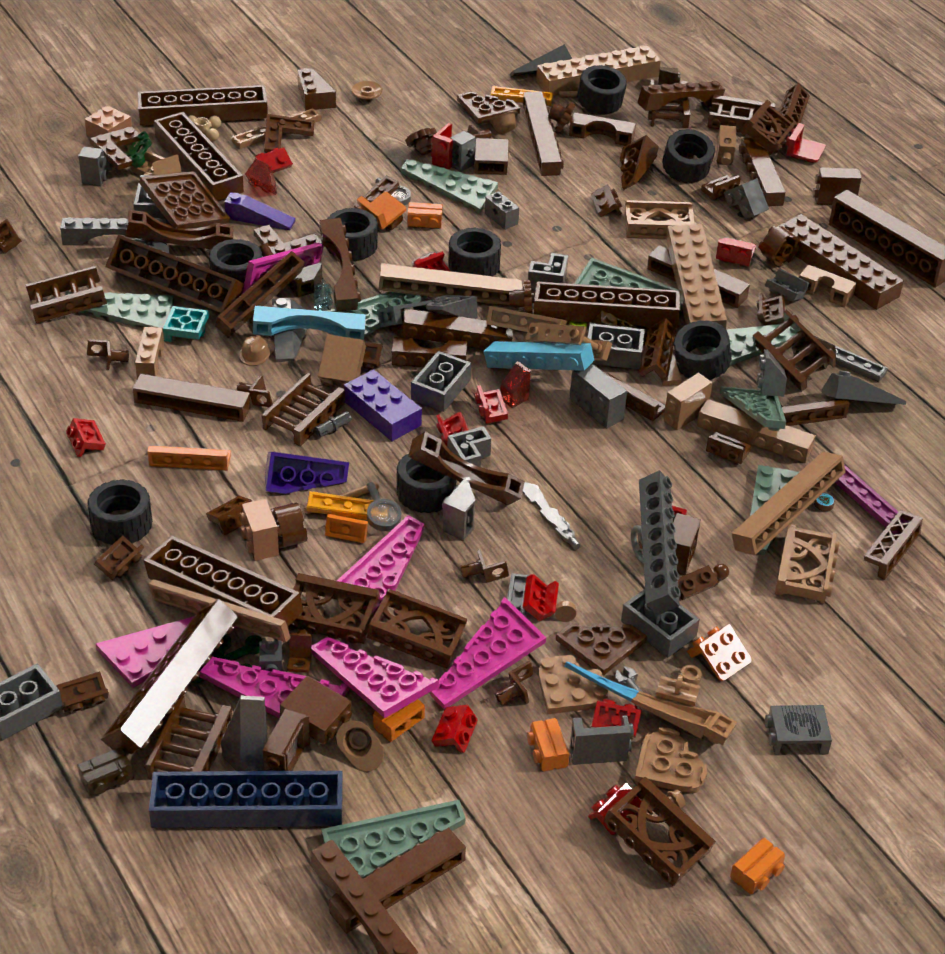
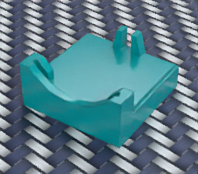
(185, 323)

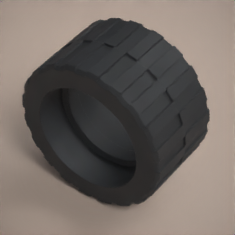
(601, 89)
(687, 169)
(360, 231)
(474, 252)
(233, 257)
(702, 334)
(418, 495)
(116, 496)

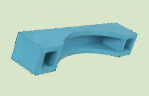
(275, 320)

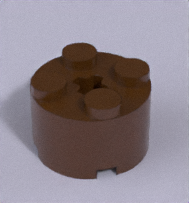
(779, 245)
(289, 525)

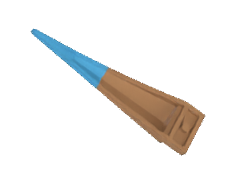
(691, 719)

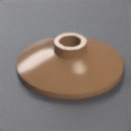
(367, 90)

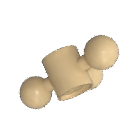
(204, 125)

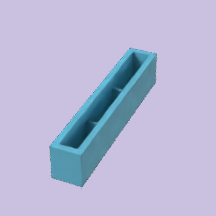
(539, 355)

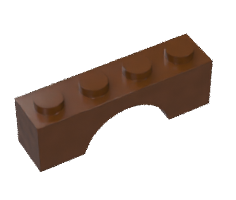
(585, 125)
(408, 353)

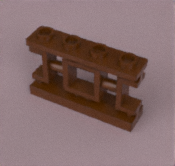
(727, 107)

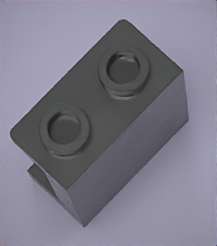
(600, 743)

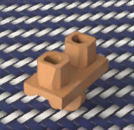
(678, 690)

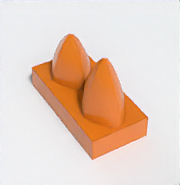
(346, 528)

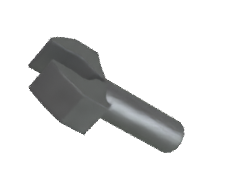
(629, 682)

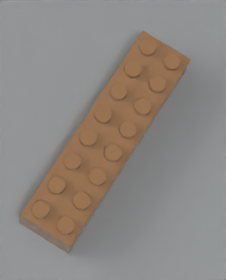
(565, 75)
(695, 274)

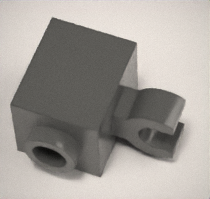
(270, 655)

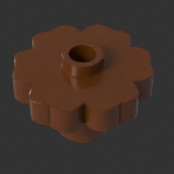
(561, 115)
(421, 140)
(522, 298)

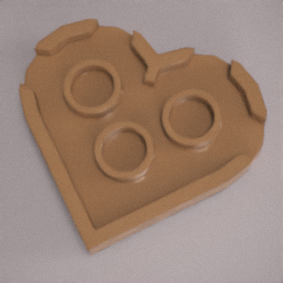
(565, 689)
(670, 763)

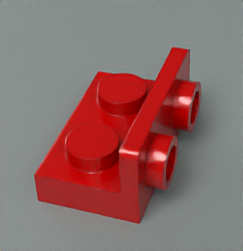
(84, 435)
(610, 714)

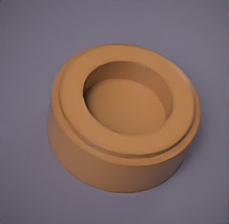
(565, 611)
(691, 674)

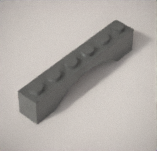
(79, 230)

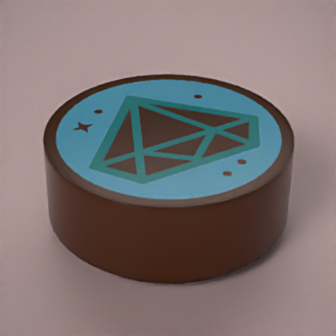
(825, 502)

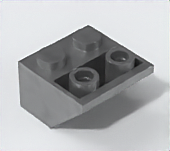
(772, 376)
(459, 511)

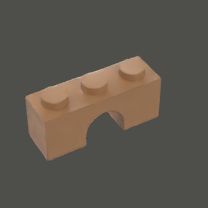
(840, 289)
(149, 349)

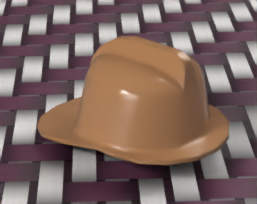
(503, 123)
(256, 350)
(360, 745)

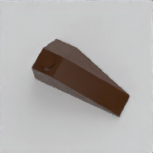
(636, 160)

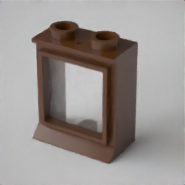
(286, 742)

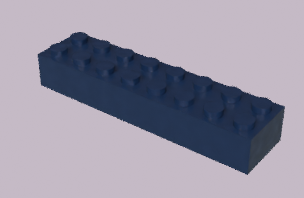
(246, 799)

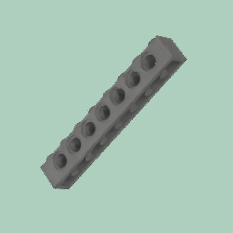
(659, 543)

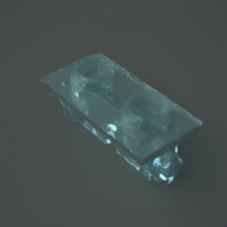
(322, 296)

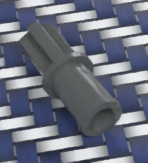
(332, 424)

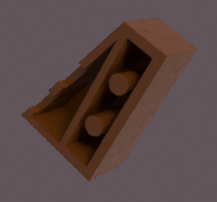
(315, 90)

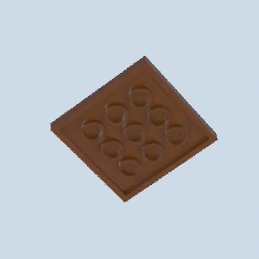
(184, 200)

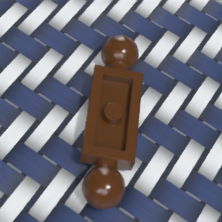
(701, 580)

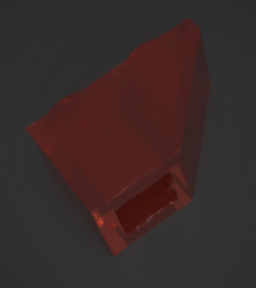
(262, 176)
(516, 385)

